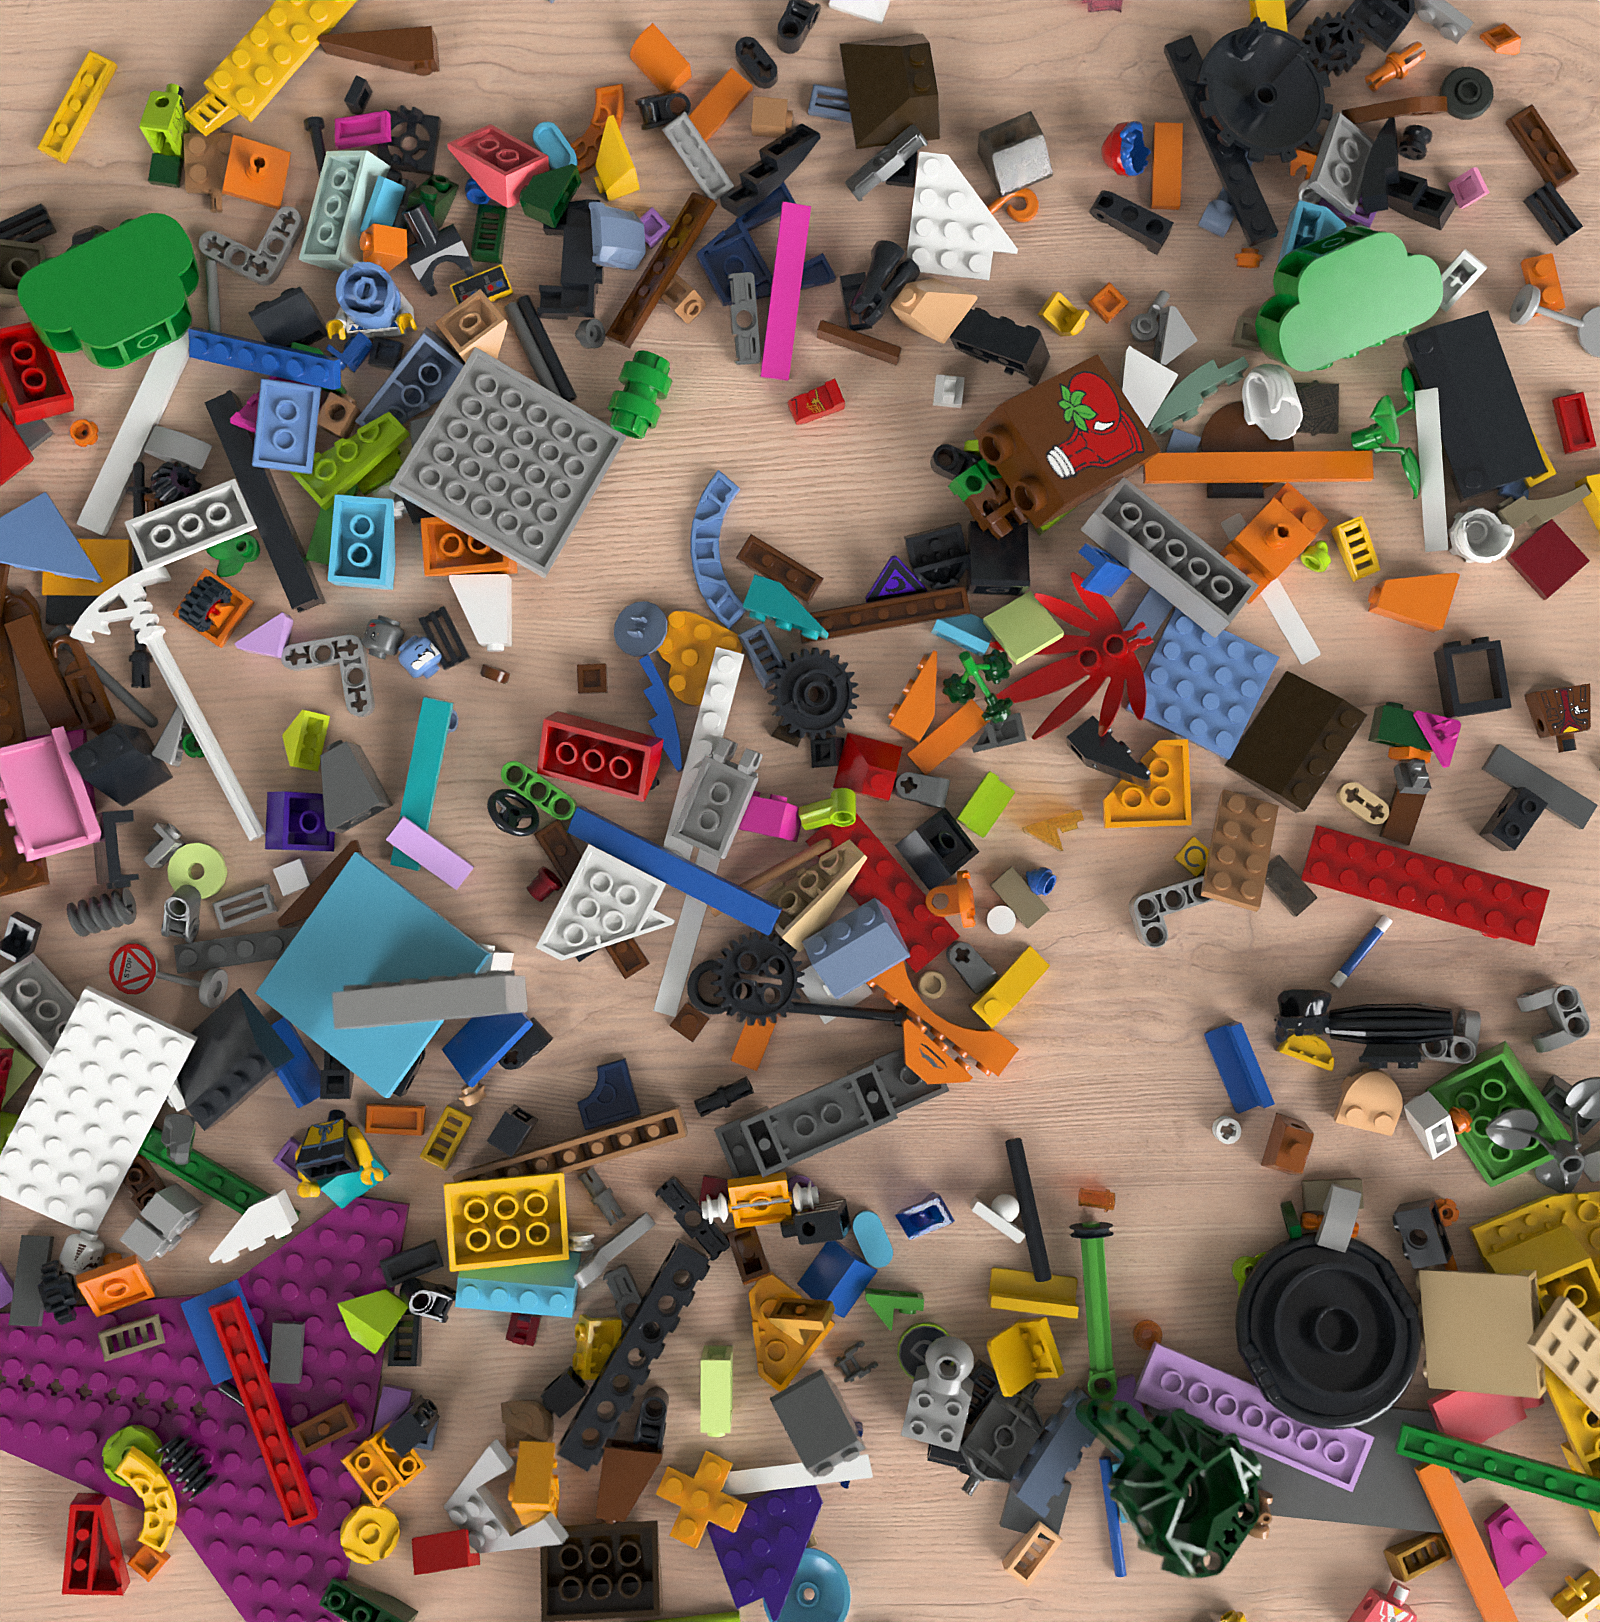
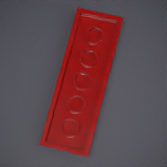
(890, 884)

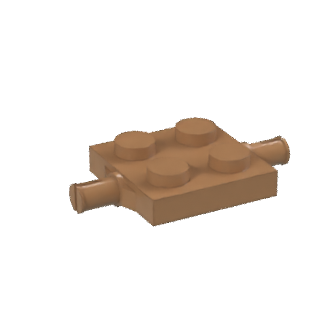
(206, 164)

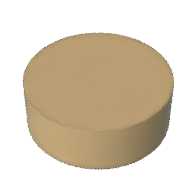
(932, 984)

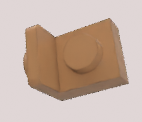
(683, 299)

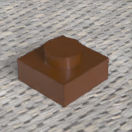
(592, 678)
(689, 1022)

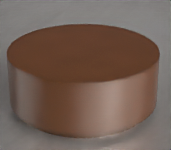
(495, 674)

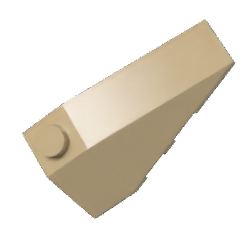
(814, 893)

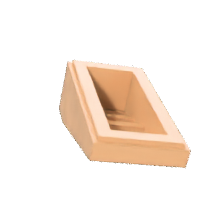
(1034, 1566)

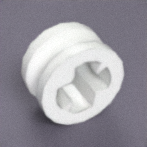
(1224, 1121)
(581, 1241)

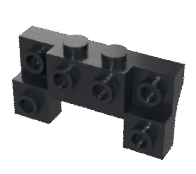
(578, 272)

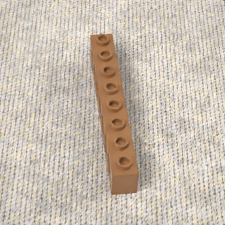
(587, 1147)

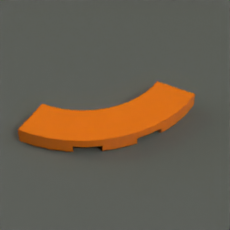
(609, 101)

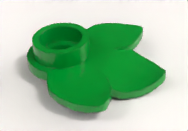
(231, 554)

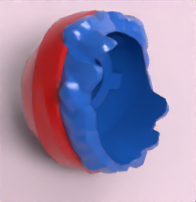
(1125, 149)

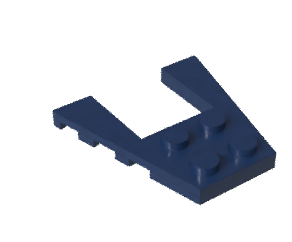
(736, 252)

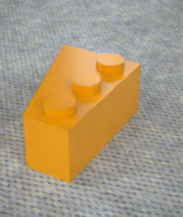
(535, 1487)

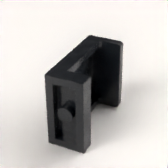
(107, 852)

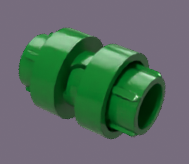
(644, 383)

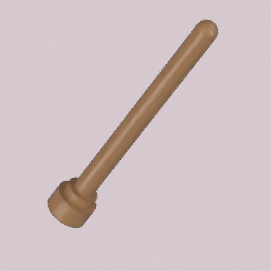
(782, 868)

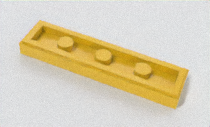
(77, 107)

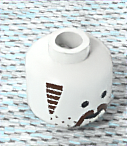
(81, 1252)

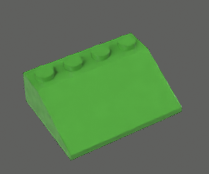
(1485, 1090)

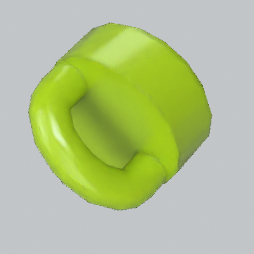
(1316, 557)

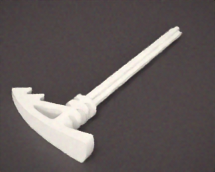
(133, 595)

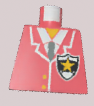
(1385, 1608)

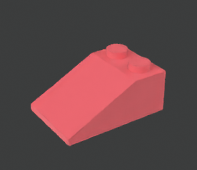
(498, 162)

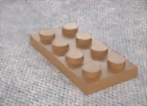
(1239, 850)

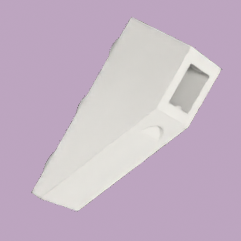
(263, 1219)

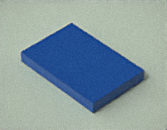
(484, 1043)
(205, 1333)

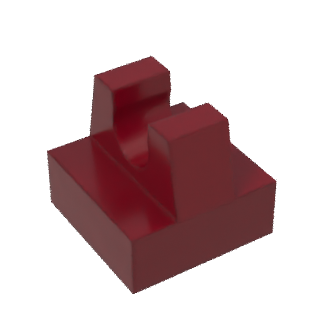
(523, 1328)

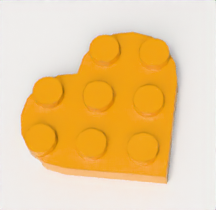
(690, 652)

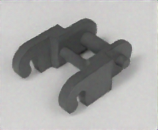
(860, 1371)

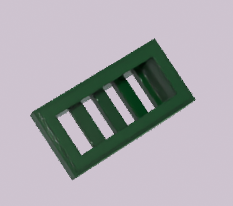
(484, 254)

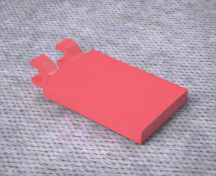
(1478, 1415)

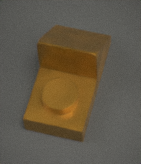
(801, 1316)

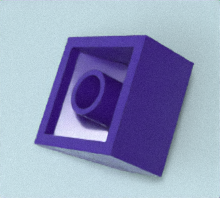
(297, 822)

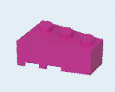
(771, 817)

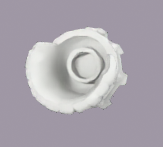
(1479, 536)

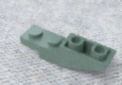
(1186, 396)

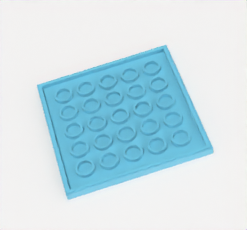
(364, 935)

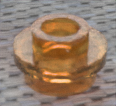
(1147, 1343)

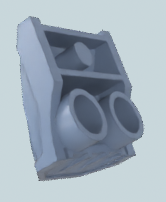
(616, 237)

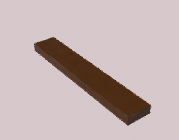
(661, 270)
(892, 613)
(565, 859)

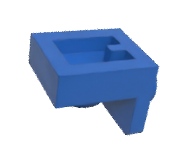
(354, 352)

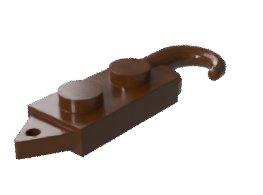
(85, 687)

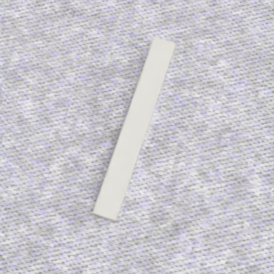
(133, 436)

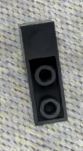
(1107, 754)

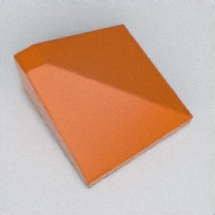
(1502, 40)

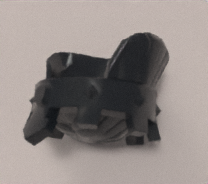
(1302, 1013)

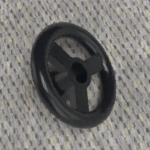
(511, 815)

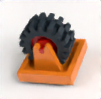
(213, 608)

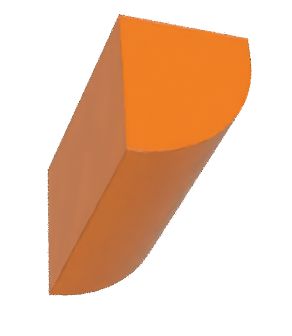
(660, 60)

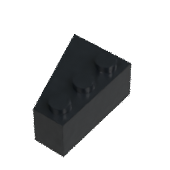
(1002, 342)

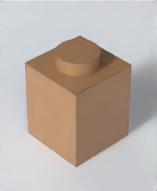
(770, 117)

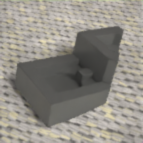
(1001, 734)

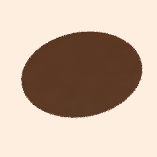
(1230, 433)

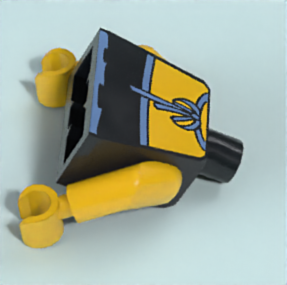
(332, 1151)

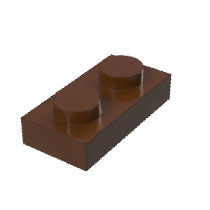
(324, 1427)

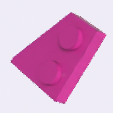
(1511, 1544)

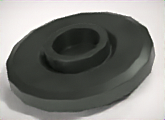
(1467, 93)

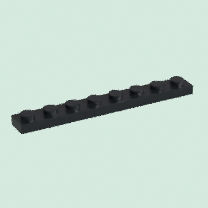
(1228, 161)

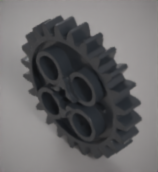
(761, 953)

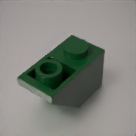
(438, 196)

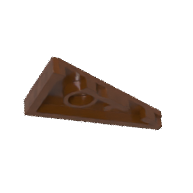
(315, 892)

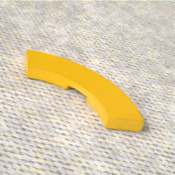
(157, 1495)

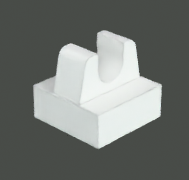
(948, 391)

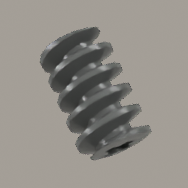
(102, 914)

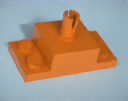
(1274, 537)

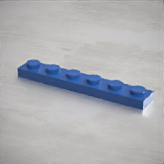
(265, 358)

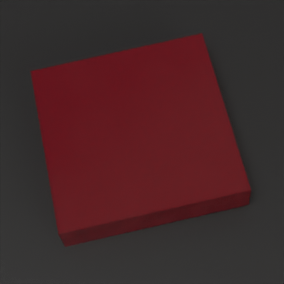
(1547, 559)

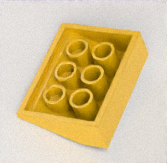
(506, 1221)

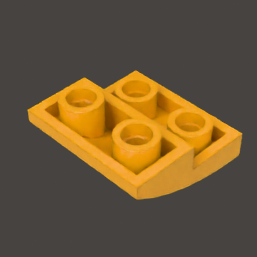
(380, 1468)

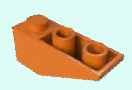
(918, 707)

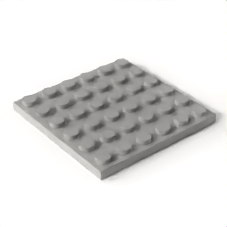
(508, 462)

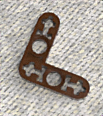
(1403, 107)

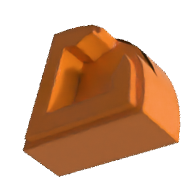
(1409, 752)

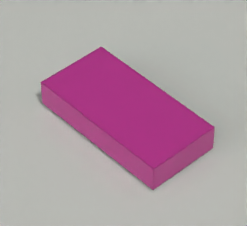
(363, 130)

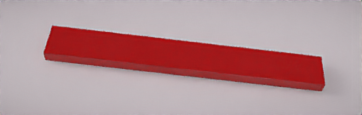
(263, 1411)

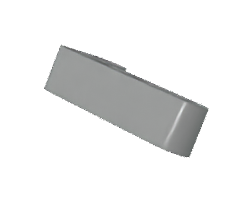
(1159, 908)

